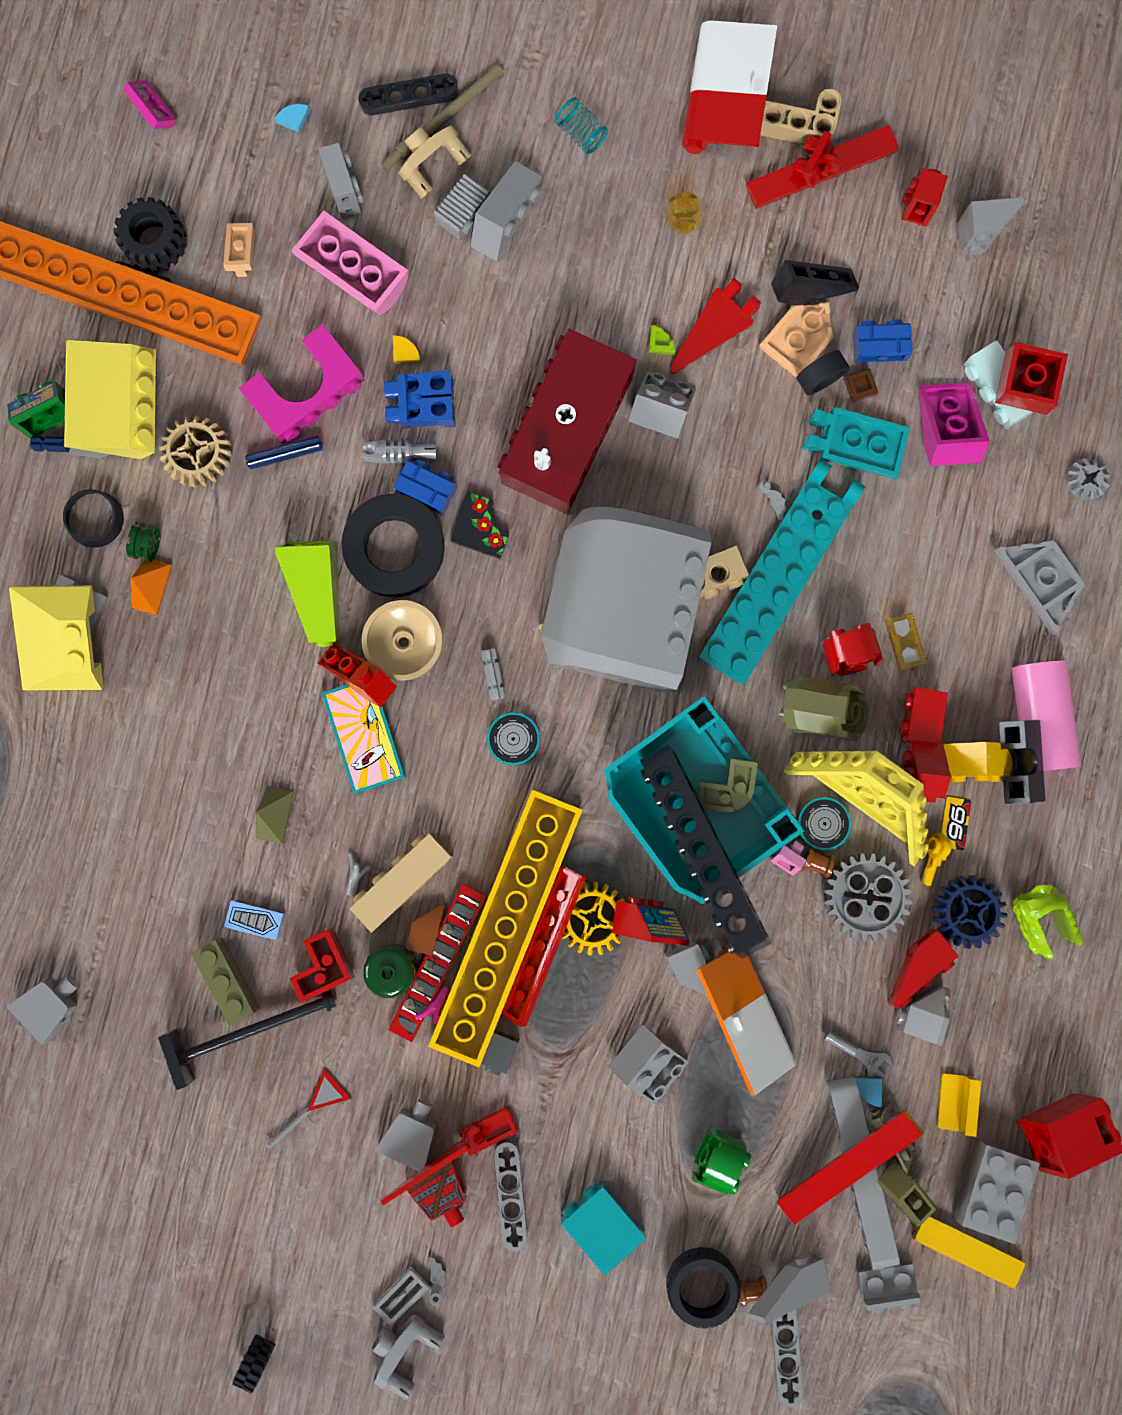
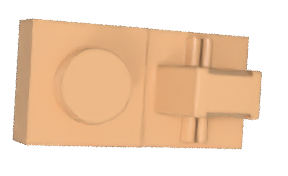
(239, 248)

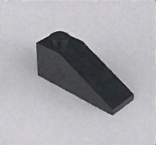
(811, 282)

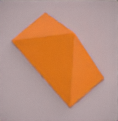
(149, 586)

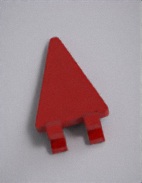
(716, 325)
(449, 1155)

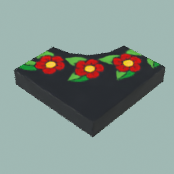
(478, 529)

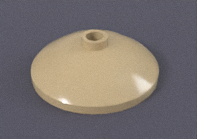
(399, 621)

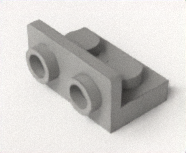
(888, 1287)

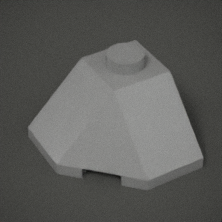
(926, 1015)

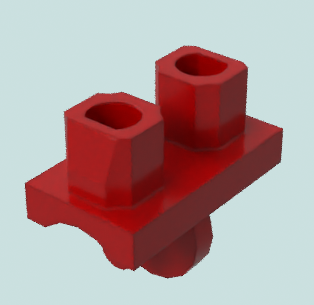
(821, 162)

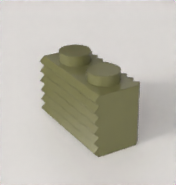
(906, 1194)

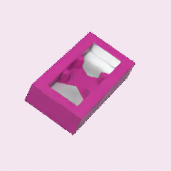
(150, 104)

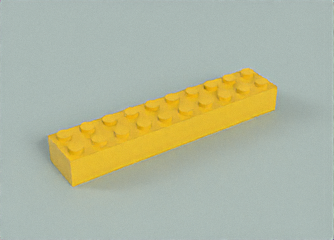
(505, 928)

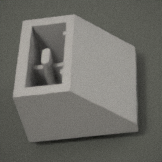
(662, 404)
(684, 963)
(648, 1065)

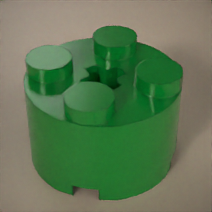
(720, 1162)

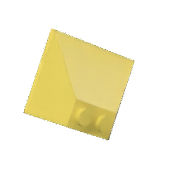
(55, 637)

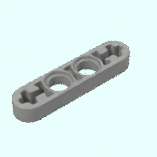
(508, 1195)
(783, 1350)

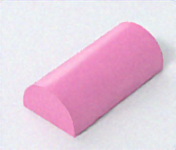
(352, 263)
(1046, 696)

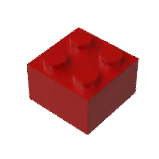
(1031, 378)

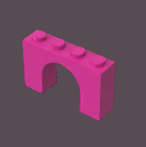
(288, 417)

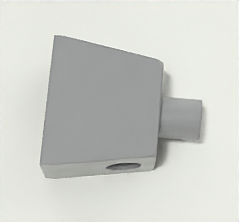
(45, 1008)
(409, 1137)

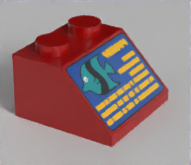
(649, 922)

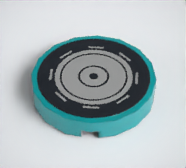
(513, 739)
(824, 823)

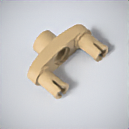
(422, 147)

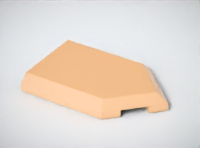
(799, 336)

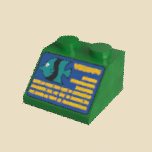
(38, 410)

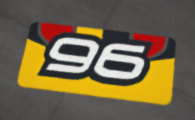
(956, 821)

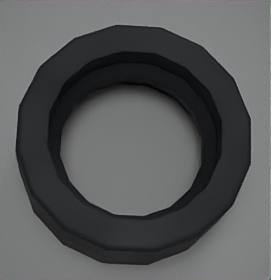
(823, 372)

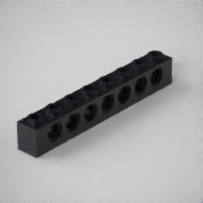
(754, 935)

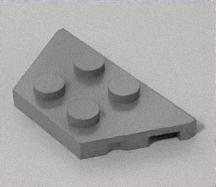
(1044, 579)

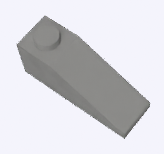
(792, 1288)

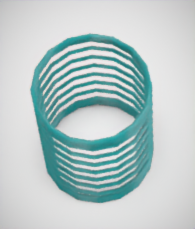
(569, 117)

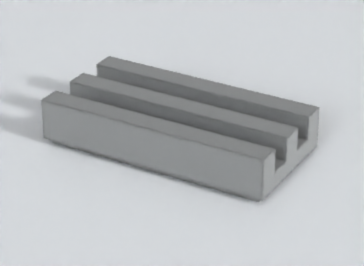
(418, 1278)

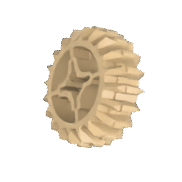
(173, 454)

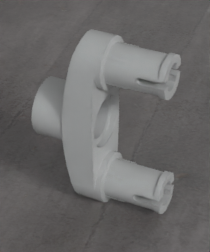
(393, 1346)

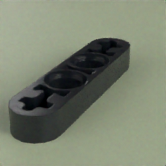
(408, 88)

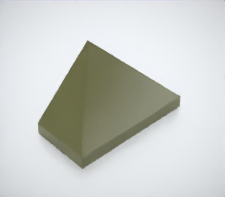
(273, 814)

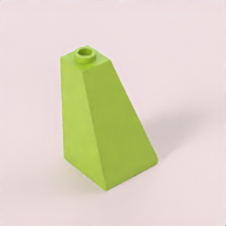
(313, 584)

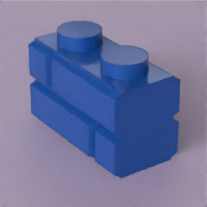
(882, 341)
(426, 486)

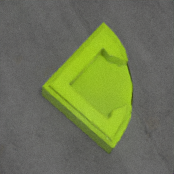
(660, 341)

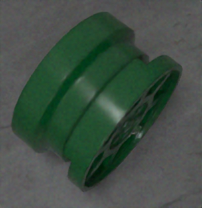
(143, 541)

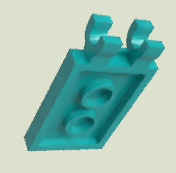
(859, 441)

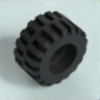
(141, 217)

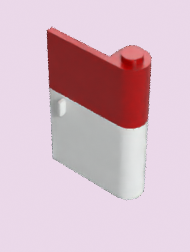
(729, 85)

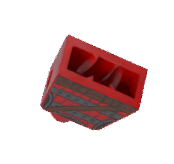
(441, 1194)

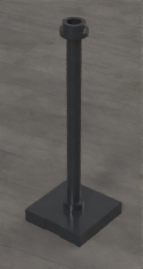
(179, 1057)

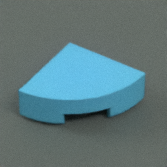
(293, 116)
(870, 1089)

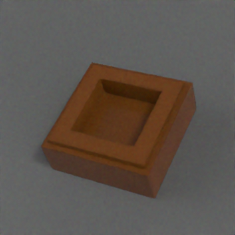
(861, 385)

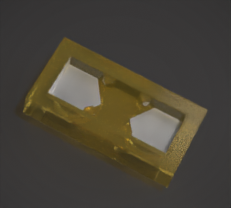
(905, 641)

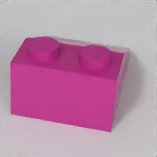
(952, 424)

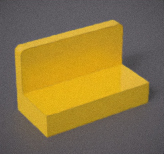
(959, 1103)

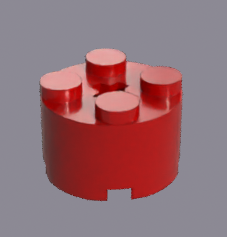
(852, 650)

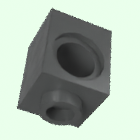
(500, 1052)

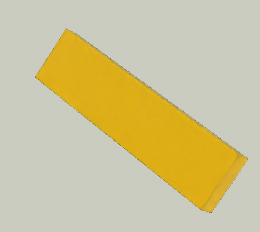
(970, 1251)

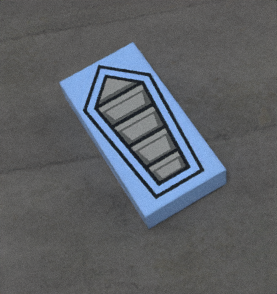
(254, 920)

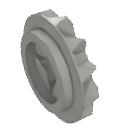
(1076, 477)

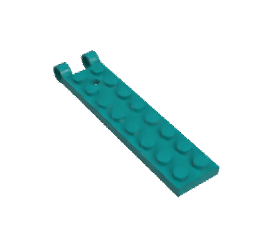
(778, 577)

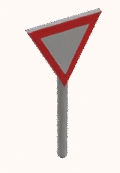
(326, 1093)

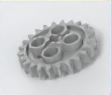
(865, 921)

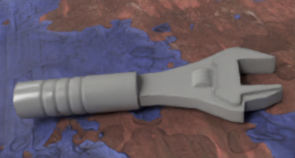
(871, 1060)

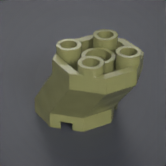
(824, 708)

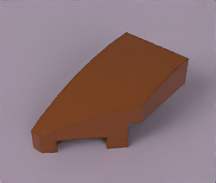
(425, 931)

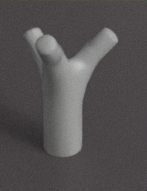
(355, 875)

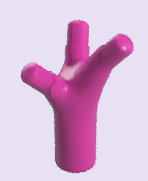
(437, 1005)

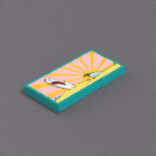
(363, 739)

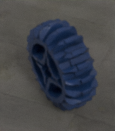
(979, 906)

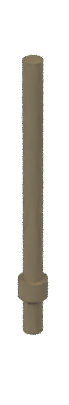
(402, 150)

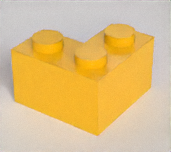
(978, 760)

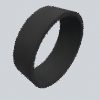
(114, 529)

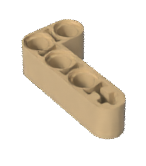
(808, 119)

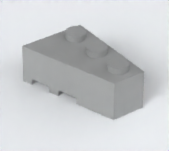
(504, 210)

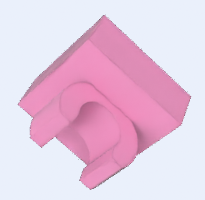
(789, 858)

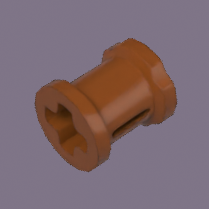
(819, 862)
(752, 1290)

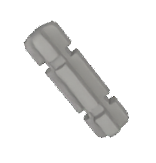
(493, 674)

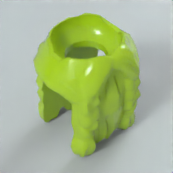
(1036, 904)

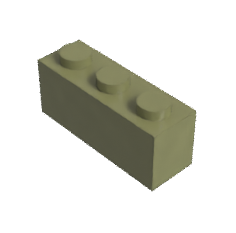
(225, 981)

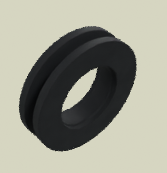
(384, 509)

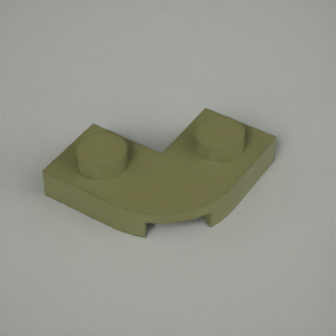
(734, 794)

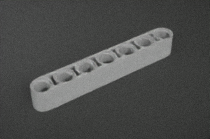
(866, 1192)

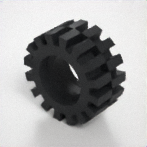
(253, 1363)

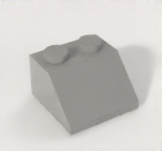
(985, 222)

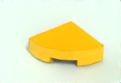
(404, 351)

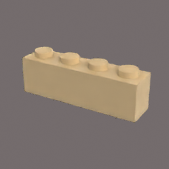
(401, 882)

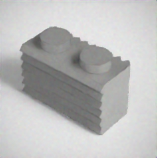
(460, 206)

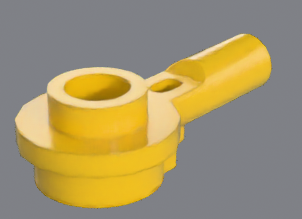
(938, 850)

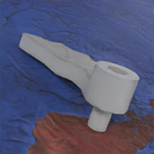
(776, 500)
(437, 1278)

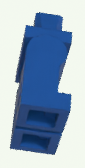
(422, 399)

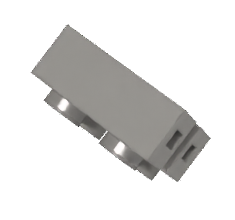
(341, 180)

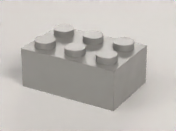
(996, 1191)

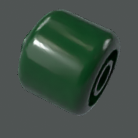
(378, 971)

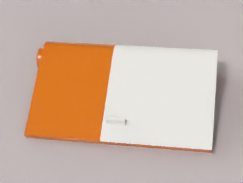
(746, 1019)

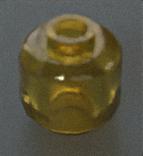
(684, 212)

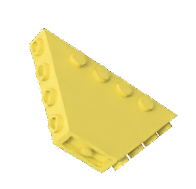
(873, 787)

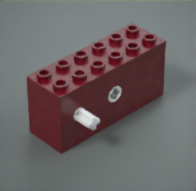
(566, 420)

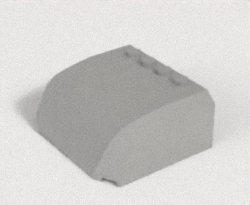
(626, 597)

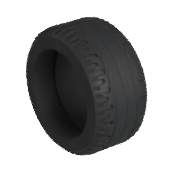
(711, 1315)

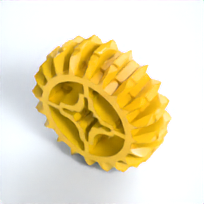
(583, 940)

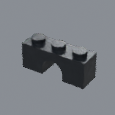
(1027, 775)

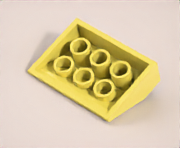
(110, 398)

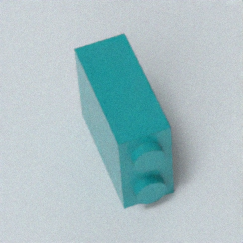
(602, 1227)

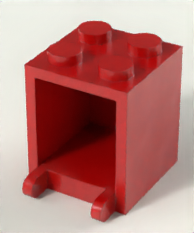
(1071, 1135)

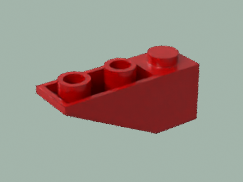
(358, 674)
(923, 962)

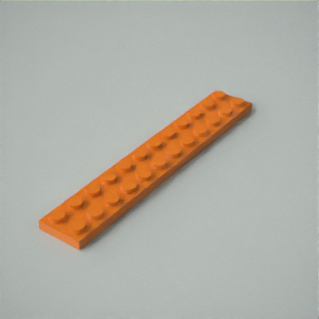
(126, 295)

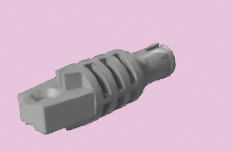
(397, 451)

